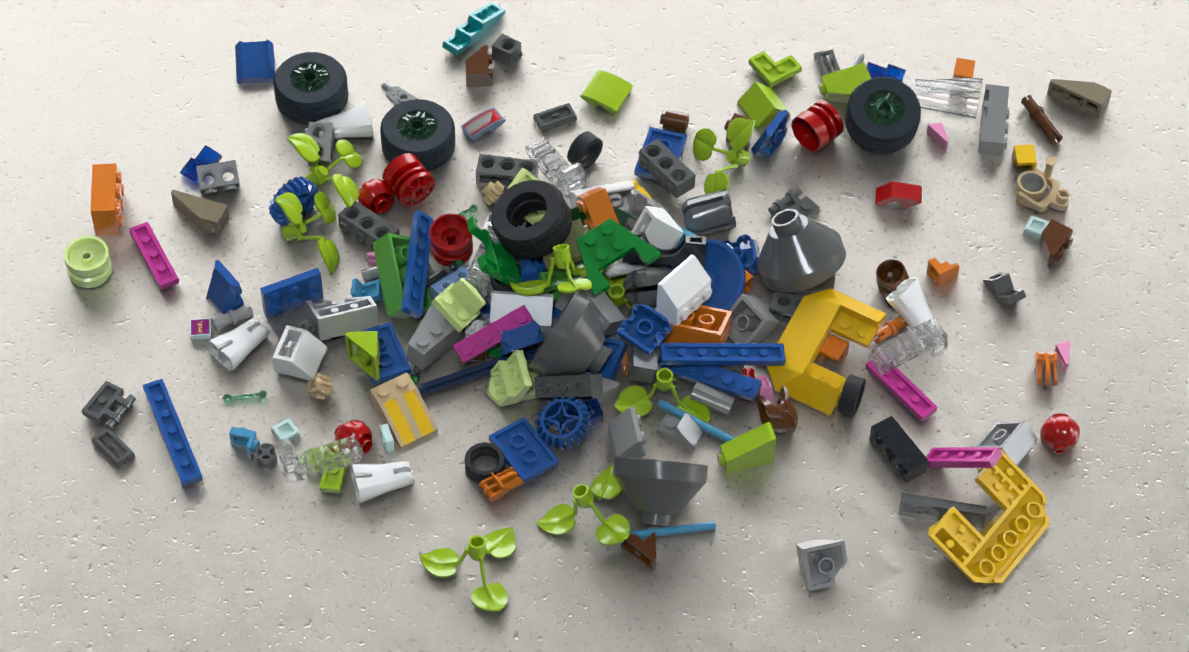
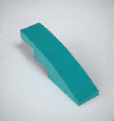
(475, 28)

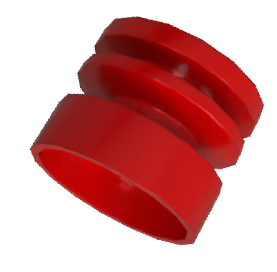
(817, 126)
(408, 179)
(451, 239)

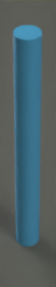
(703, 425)
(672, 530)

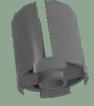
(708, 213)
(645, 277)

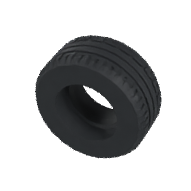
(522, 200)

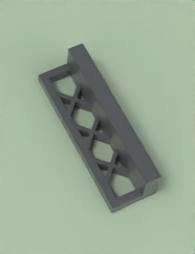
(935, 509)

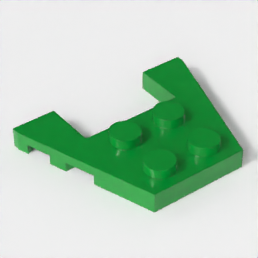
(607, 245)
(497, 260)

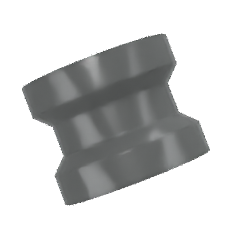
(268, 451)

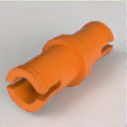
(890, 329)

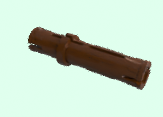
(1037, 113)

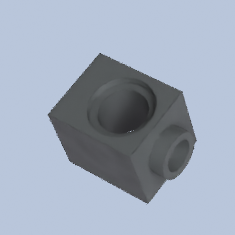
(506, 50)

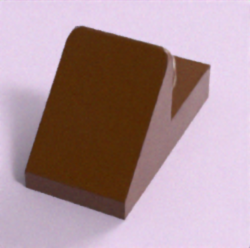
(642, 551)

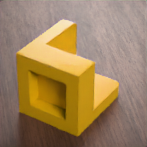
(1024, 156)

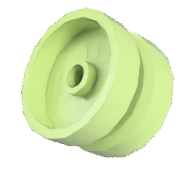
(88, 261)

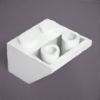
(658, 227)
(298, 353)

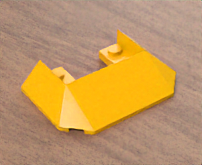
(806, 334)
(1008, 535)

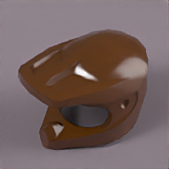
(889, 276)
(782, 415)

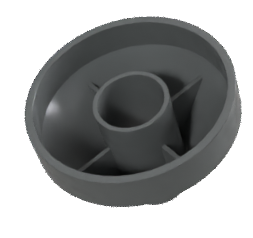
(799, 253)
(572, 342)
(658, 486)

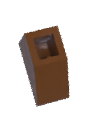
(478, 68)
(1054, 241)

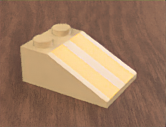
(403, 410)

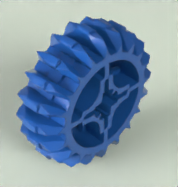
(303, 189)
(550, 419)

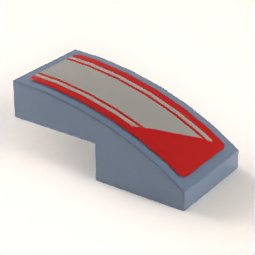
(481, 123)

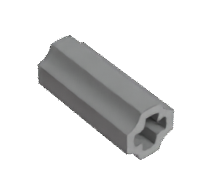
(712, 397)

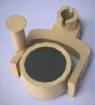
(1032, 186)

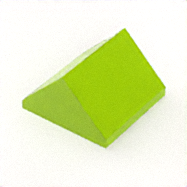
(761, 104)
(364, 351)

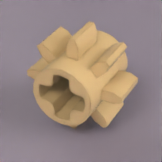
(492, 192)
(320, 386)

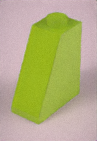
(840, 84)
(748, 450)

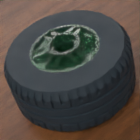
(310, 87)
(882, 115)
(418, 129)

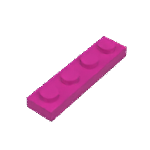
(154, 256)
(490, 335)
(905, 392)
(963, 457)

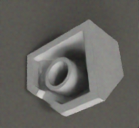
(821, 561)

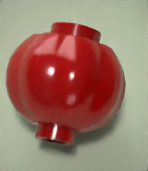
(376, 193)
(355, 429)
(1059, 433)

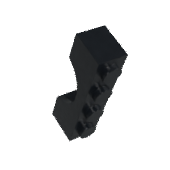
(673, 257)

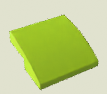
(606, 90)

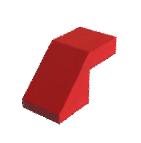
(904, 193)

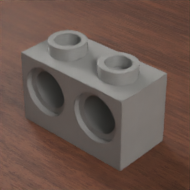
(325, 142)
(217, 171)

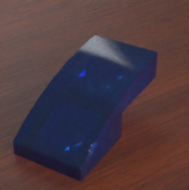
(891, 71)
(205, 156)

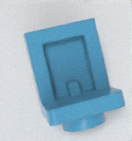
(367, 289)
(244, 438)

